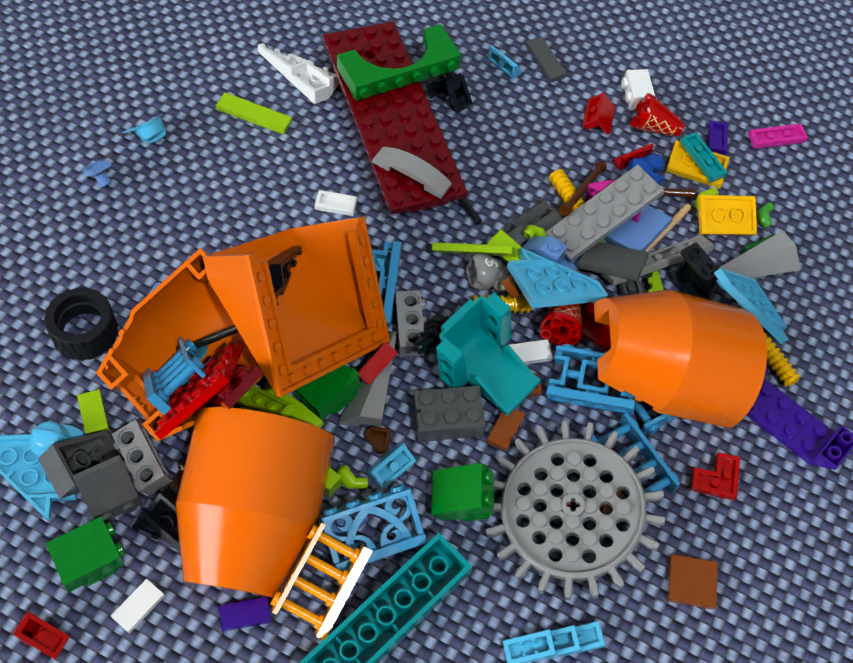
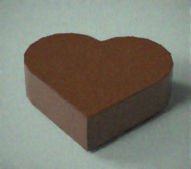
(378, 438)

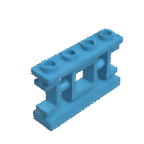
(389, 282)
(585, 395)

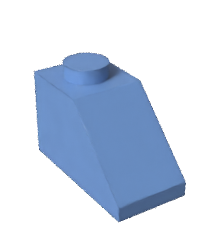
(547, 247)

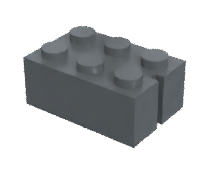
(448, 413)

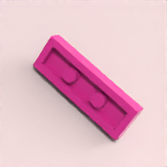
(777, 136)

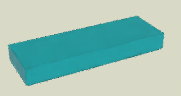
(703, 157)

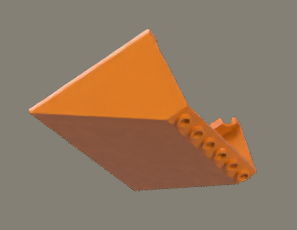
(327, 310)

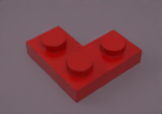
(722, 481)

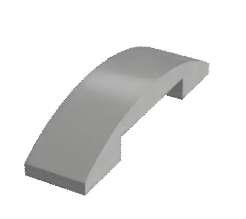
(414, 167)

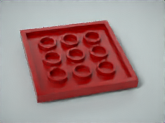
(200, 390)

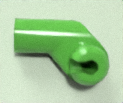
(763, 214)

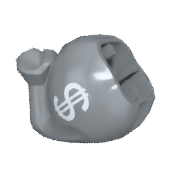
(486, 271)

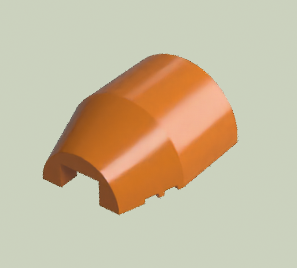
(175, 309)
(683, 354)
(249, 498)

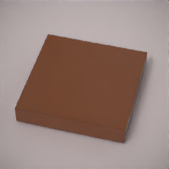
(692, 581)

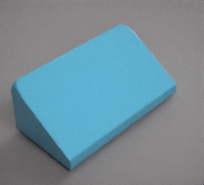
(503, 62)
(391, 465)

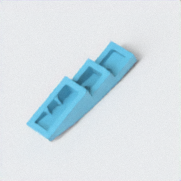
(554, 643)

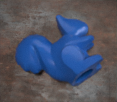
(650, 164)

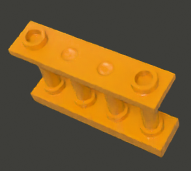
(333, 600)

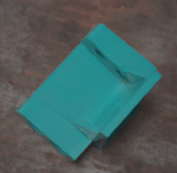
(475, 353)

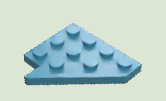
(552, 284)
(752, 298)
(26, 473)

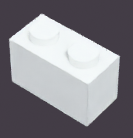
(636, 86)

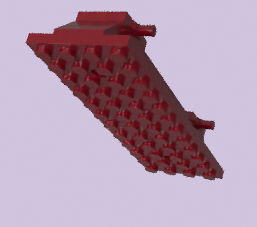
(396, 120)

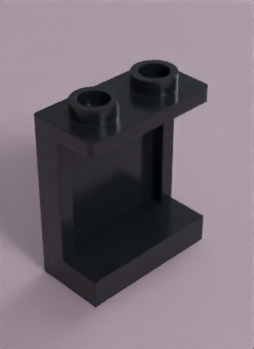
(695, 273)

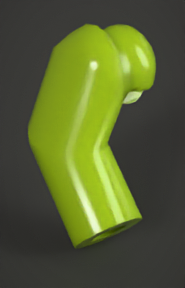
(532, 230)
(349, 479)

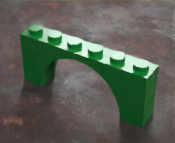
(368, 80)

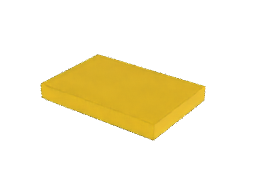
(684, 166)
(727, 215)

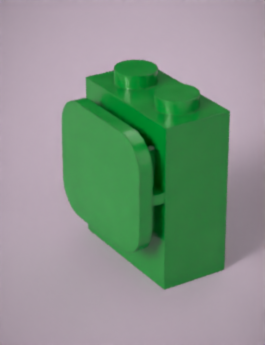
(330, 392)
(463, 493)
(86, 554)

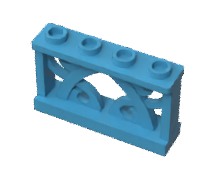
(403, 538)

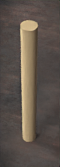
(675, 219)

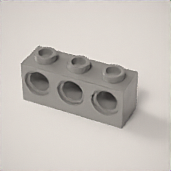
(408, 314)
(151, 460)

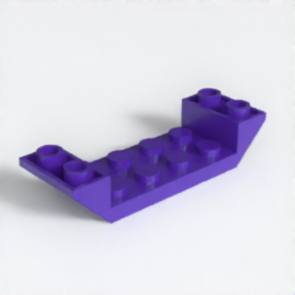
(799, 428)

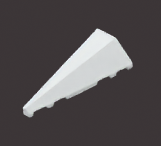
(312, 81)

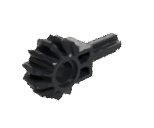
(430, 336)

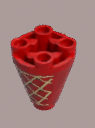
(656, 117)
(562, 325)

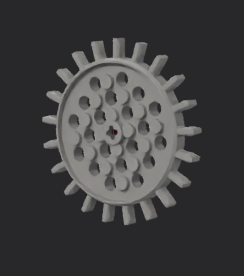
(629, 510)

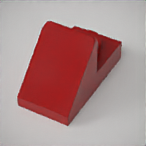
(40, 635)

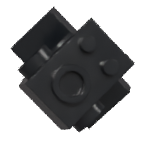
(451, 84)

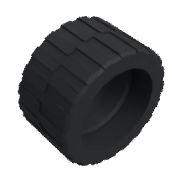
(74, 303)

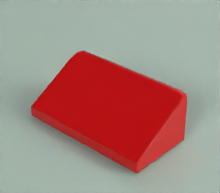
(624, 160)
(377, 363)

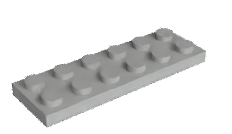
(606, 212)

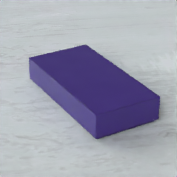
(717, 137)
(244, 614)

